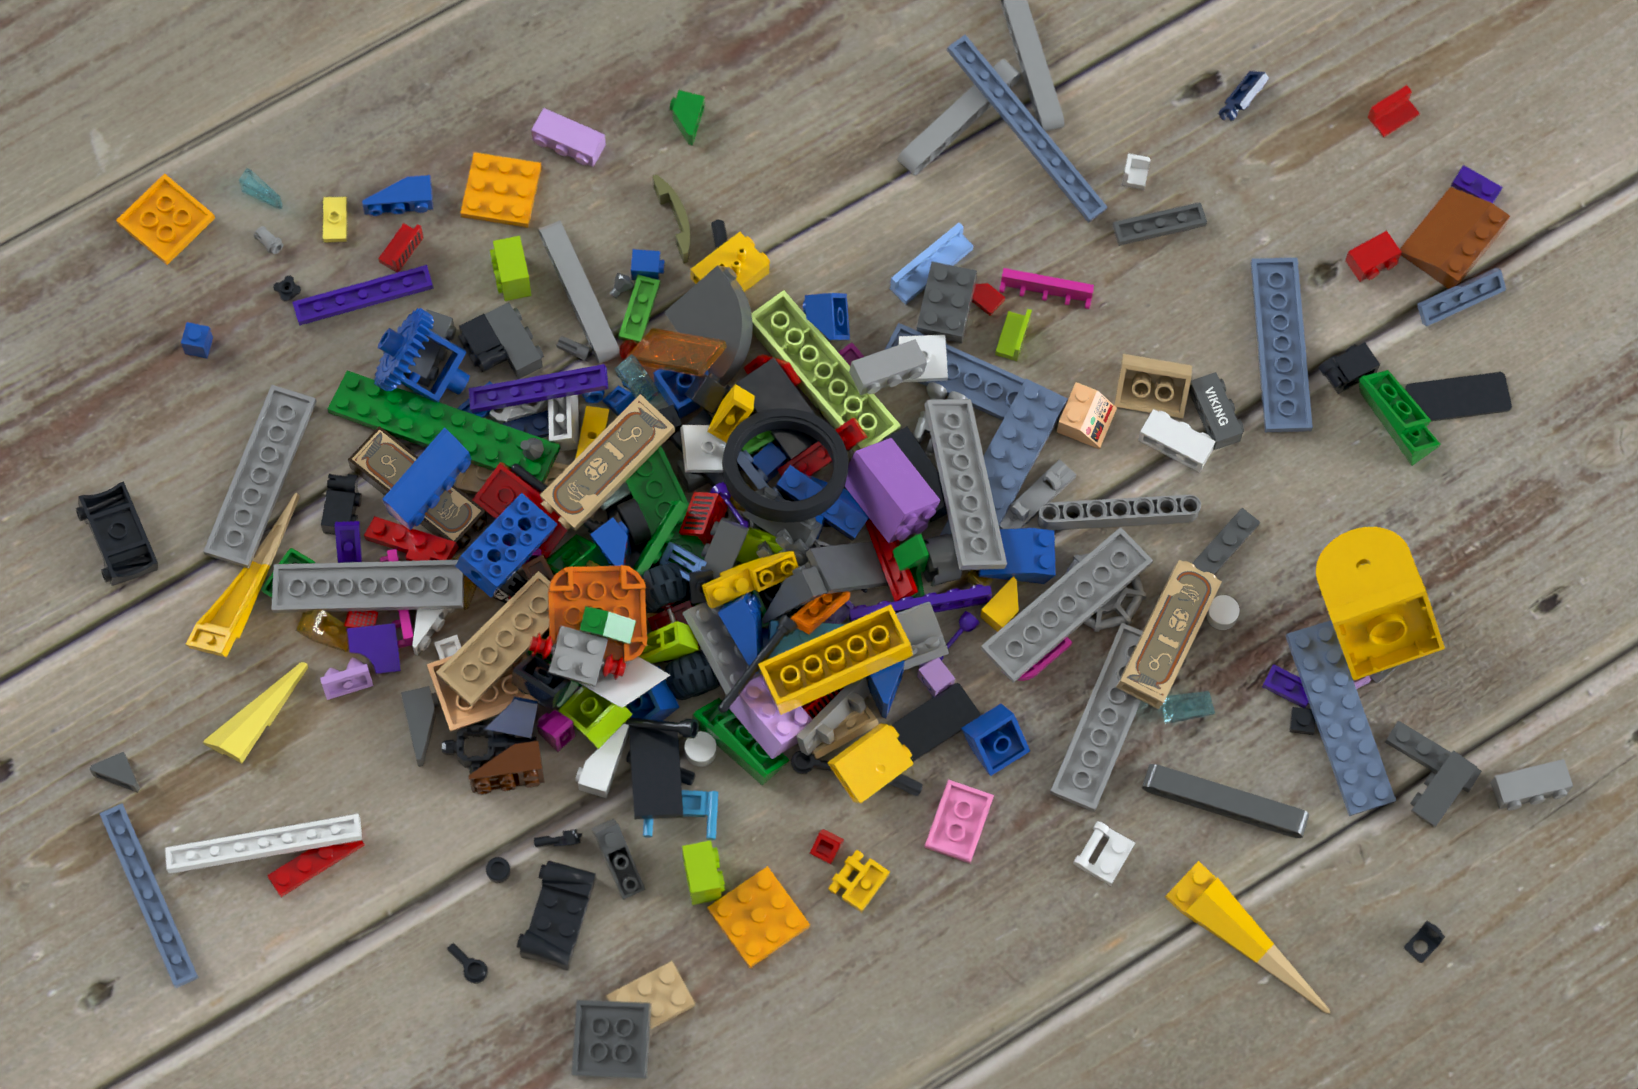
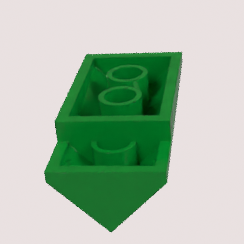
(1399, 415)
(738, 742)

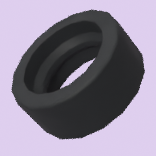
(634, 521)

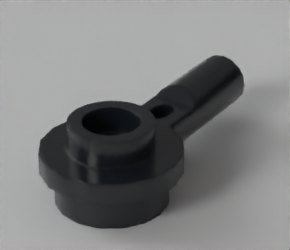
(804, 764)
(569, 837)
(474, 970)

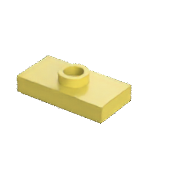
(334, 219)

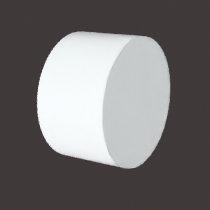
(1223, 612)
(700, 750)

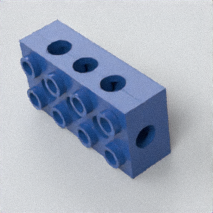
(506, 559)

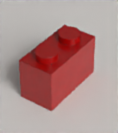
(1373, 256)

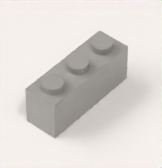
(888, 367)
(1532, 785)

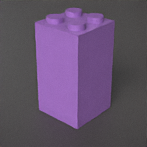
(890, 490)

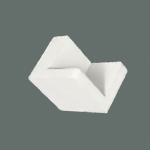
(1136, 171)

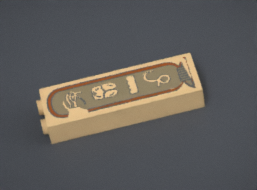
(606, 463)
(1169, 634)

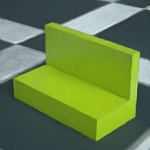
(1013, 335)

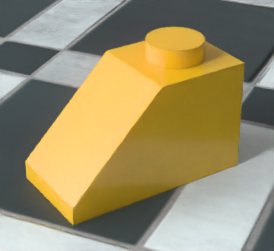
(732, 411)
(1002, 606)

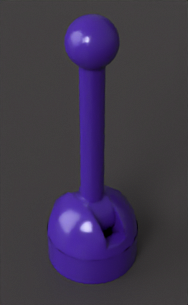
(722, 490)
(967, 623)

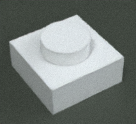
(447, 647)

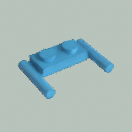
(694, 805)

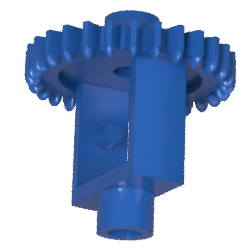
(402, 347)

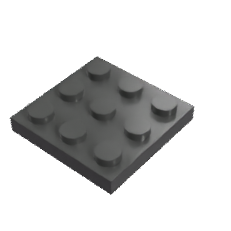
(611, 1039)

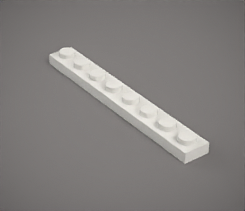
(263, 843)

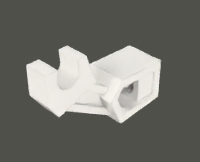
(516, 412)

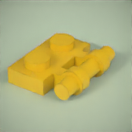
(865, 884)

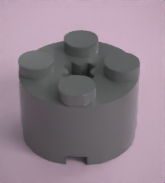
(942, 560)

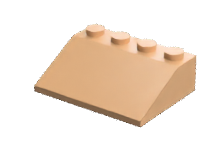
(491, 704)

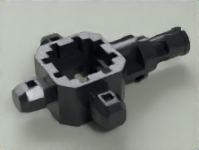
(496, 745)

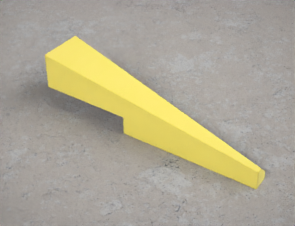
(243, 730)

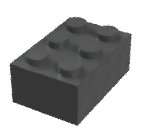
(947, 301)

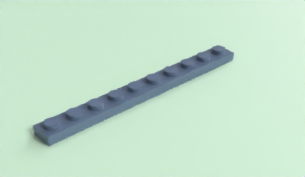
(1026, 128)

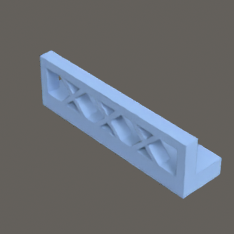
(946, 250)

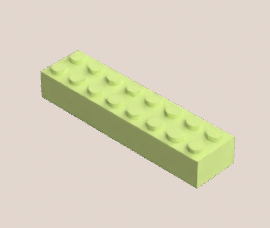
(822, 370)

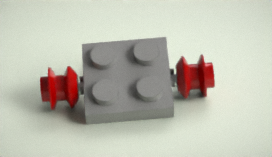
(577, 656)

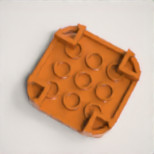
(604, 588)

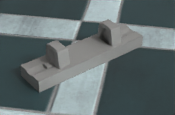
(1030, 502)
(822, 726)

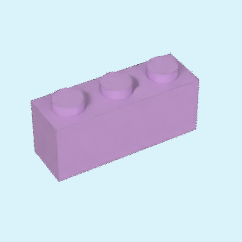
(568, 137)

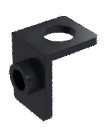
(696, 581)
(1430, 935)

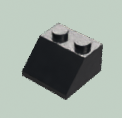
(533, 679)

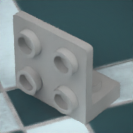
(923, 634)

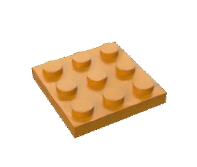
(500, 189)
(165, 219)
(758, 917)

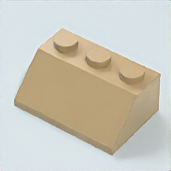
(1152, 385)

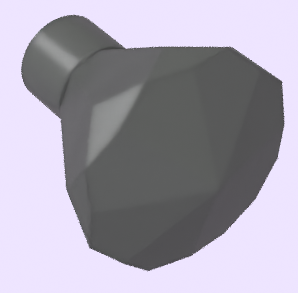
(622, 284)
(532, 448)

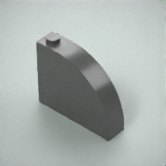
(717, 311)

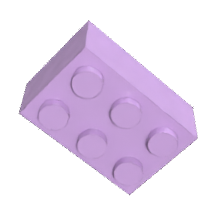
(762, 719)

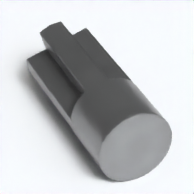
(574, 348)

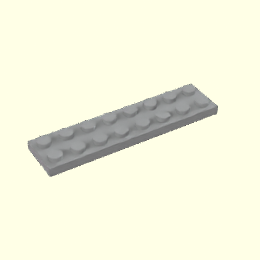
(260, 476)
(965, 484)
(367, 586)
(1066, 605)
(1100, 729)

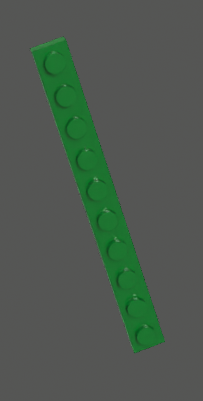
(649, 556)

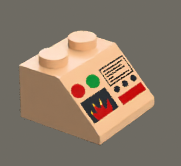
(1086, 416)

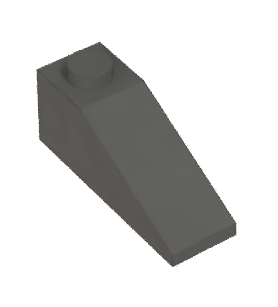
(795, 592)
(421, 716)

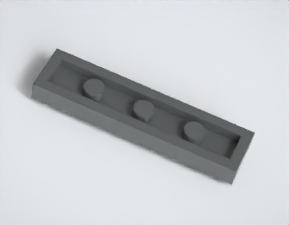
(1159, 223)
(1226, 542)
(1422, 750)

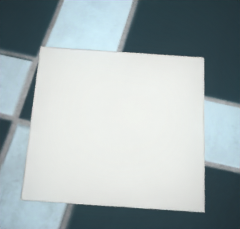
(636, 680)

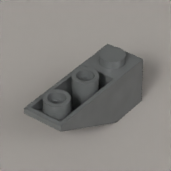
(618, 858)

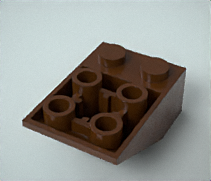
(512, 768)

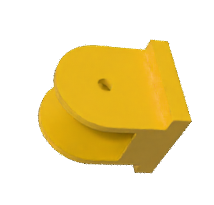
(1376, 606)

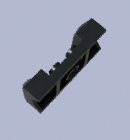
(117, 534)
(557, 914)

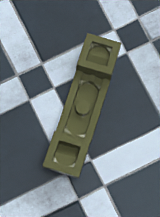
(667, 195)

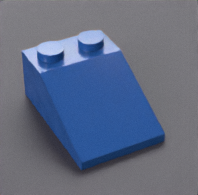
(1028, 556)
(744, 624)

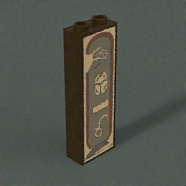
(385, 460)

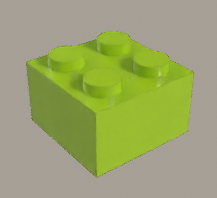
(510, 268)
(594, 715)
(701, 872)

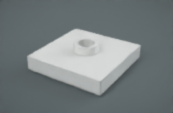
(934, 351)
(701, 449)

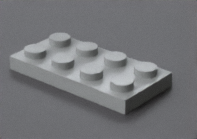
(717, 644)

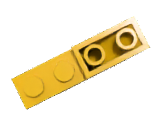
(748, 577)

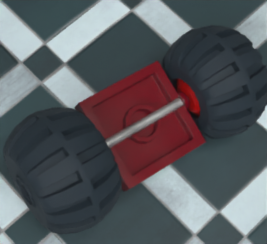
(664, 589)

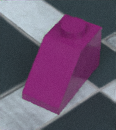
(556, 729)

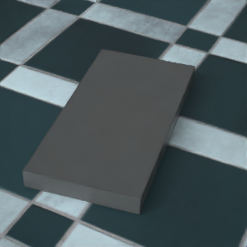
(848, 566)

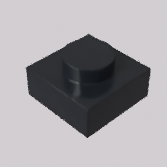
(1302, 721)

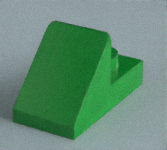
(912, 554)

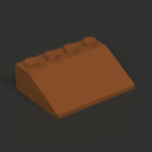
(1454, 236)

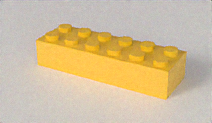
(835, 659)

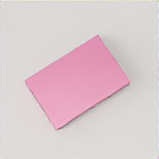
(959, 821)

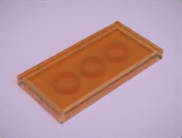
(678, 351)

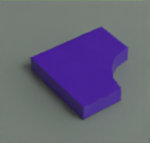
(377, 644)

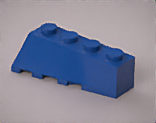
(843, 515)

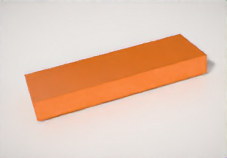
(819, 610)

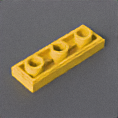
(593, 425)

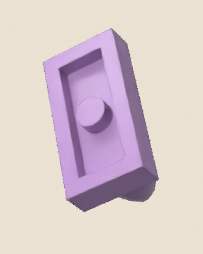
(350, 680)

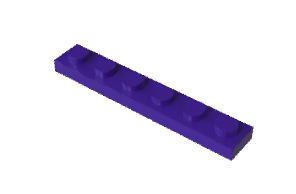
(362, 295)
(538, 388)
(940, 602)

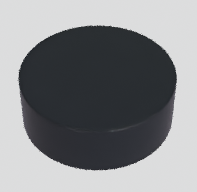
(498, 870)

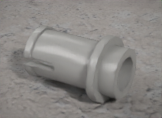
(272, 243)

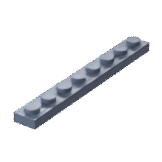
(149, 896)

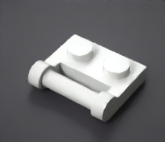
(1111, 857)

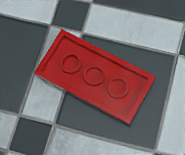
(503, 488)

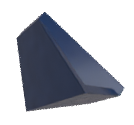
(516, 718)

